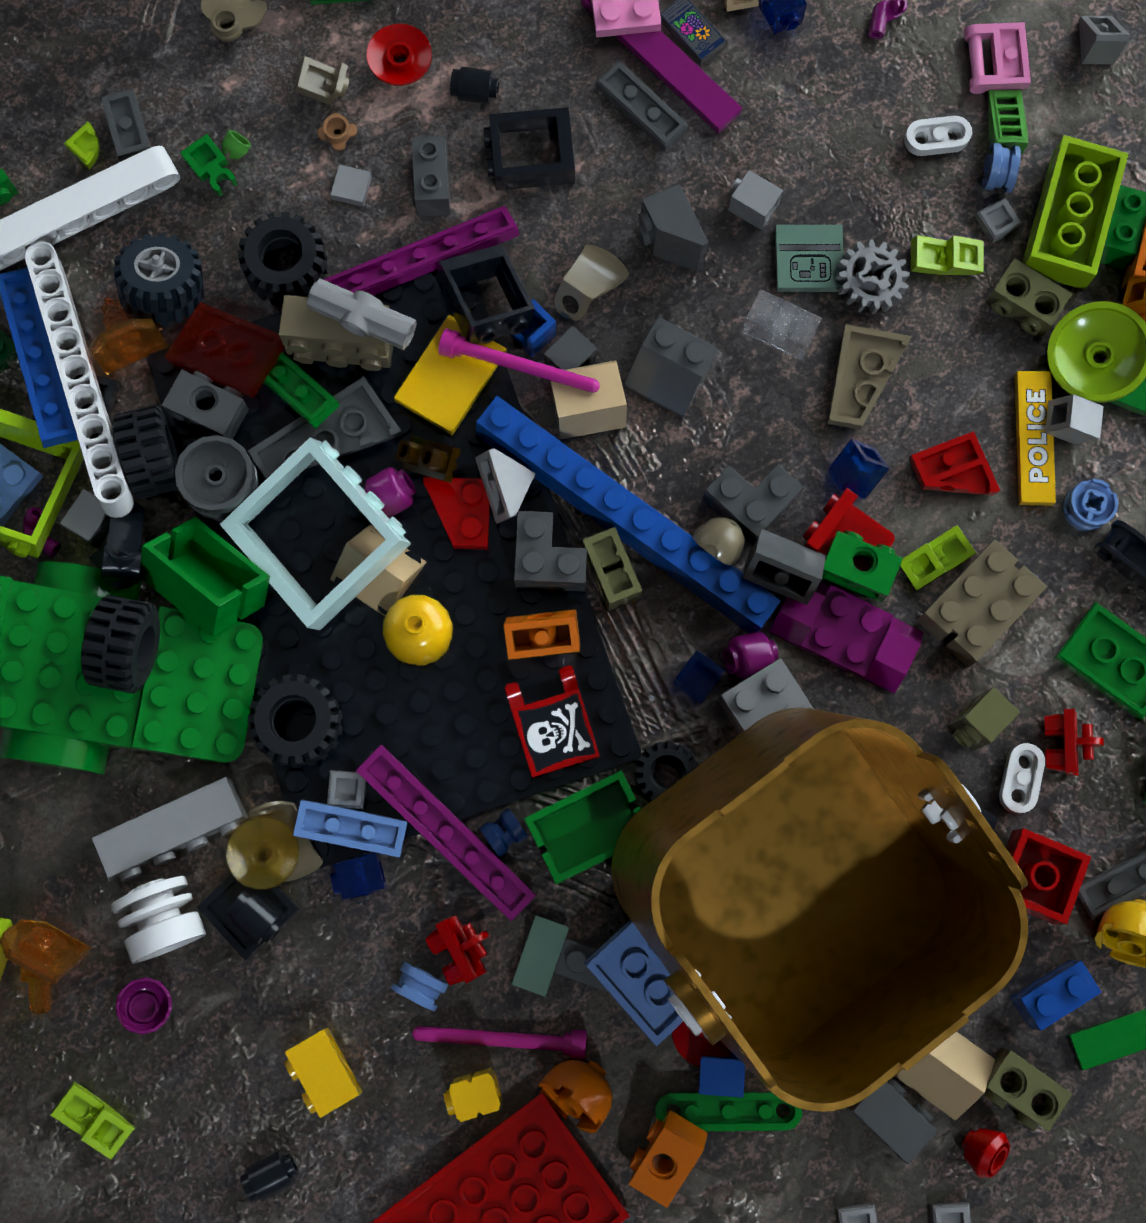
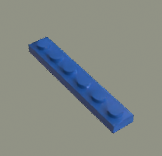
(36, 359)

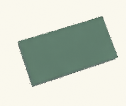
(540, 956)

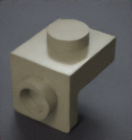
(321, 80)

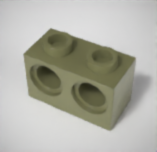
(1032, 291)
(612, 569)
(983, 719)
(1028, 1083)

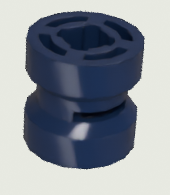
(495, 832)

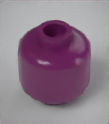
(393, 489)
(749, 654)

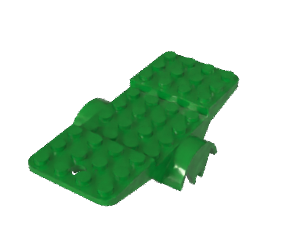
(51, 717)

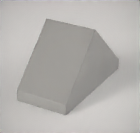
(1101, 39)
(504, 483)

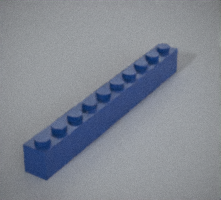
(634, 520)

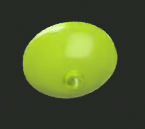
(1094, 330)

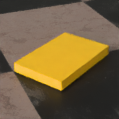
(445, 387)

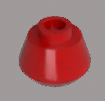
(986, 1151)

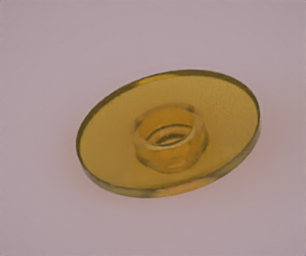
(250, 840)

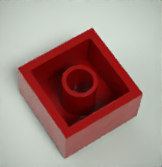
(1052, 874)

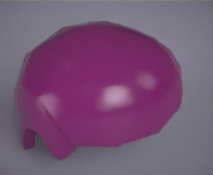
(143, 1005)

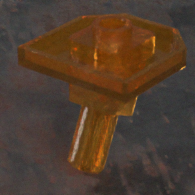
(124, 339)
(43, 957)

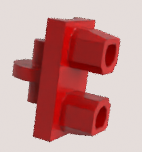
(1067, 758)
(463, 946)

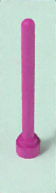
(454, 344)
(571, 1043)

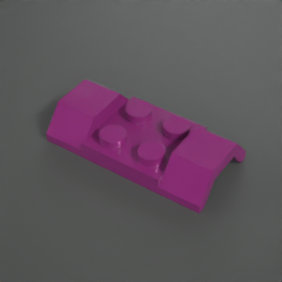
(850, 635)

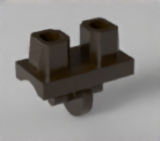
(428, 458)

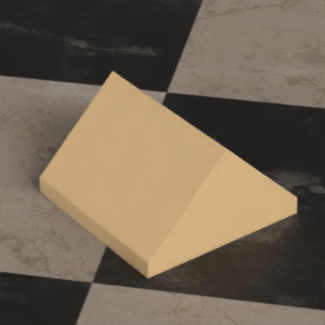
(587, 412)
(390, 583)
(951, 1075)

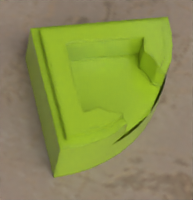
(84, 145)

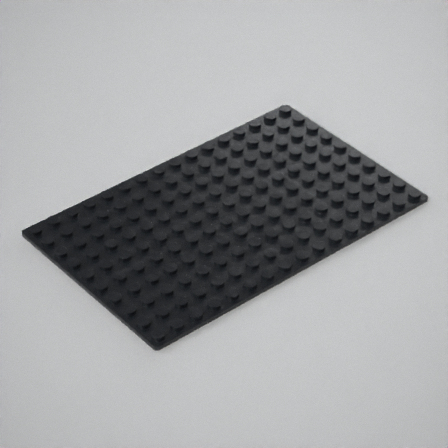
(438, 718)

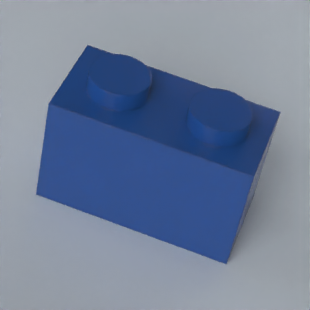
(1055, 994)

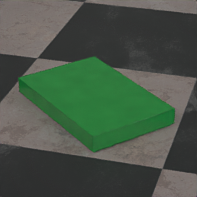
(1108, 658)

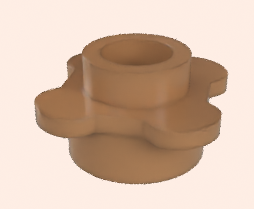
(337, 122)

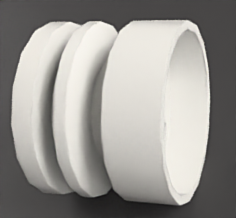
(158, 919)

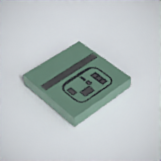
(808, 257)

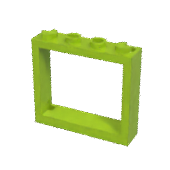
(26, 433)

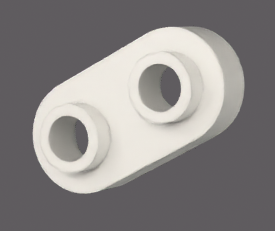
(935, 135)
(1024, 780)

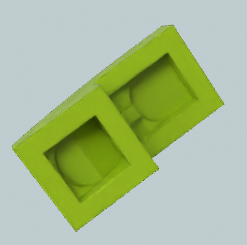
(947, 257)
(937, 557)
(93, 1120)

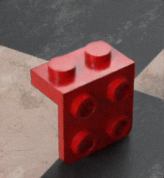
(846, 517)

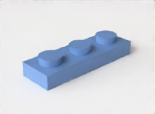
(350, 828)

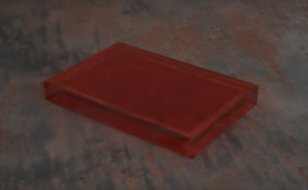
(226, 349)

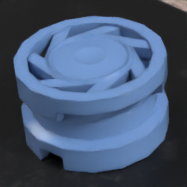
(1001, 167)
(1090, 505)
(419, 986)

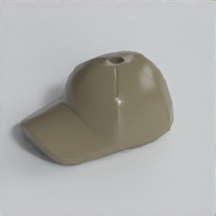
(721, 539)

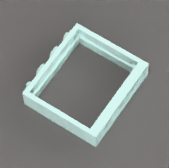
(236, 525)

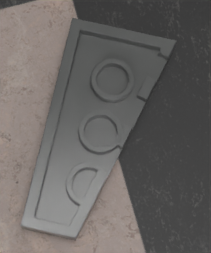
(353, 426)

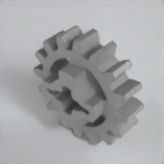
(871, 290)

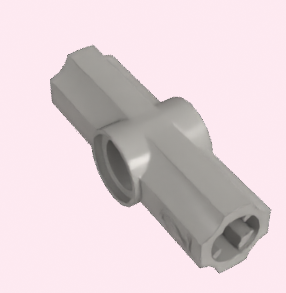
(361, 314)

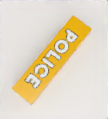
(1034, 446)

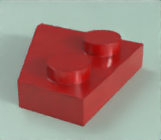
(955, 467)
(462, 510)

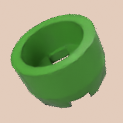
(236, 144)

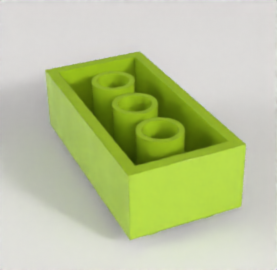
(1075, 211)

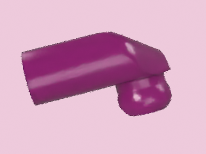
(883, 13)
(30, 521)

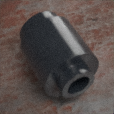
(474, 85)
(254, 918)
(269, 1176)

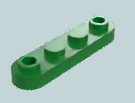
(725, 1113)

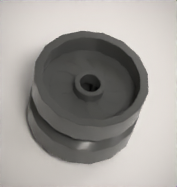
(215, 476)

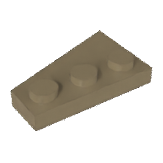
(862, 372)

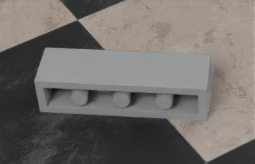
(170, 828)

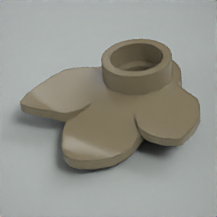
(239, 13)

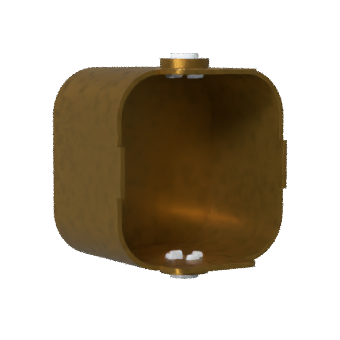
(823, 902)

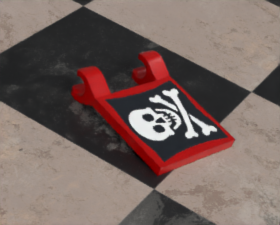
(553, 729)

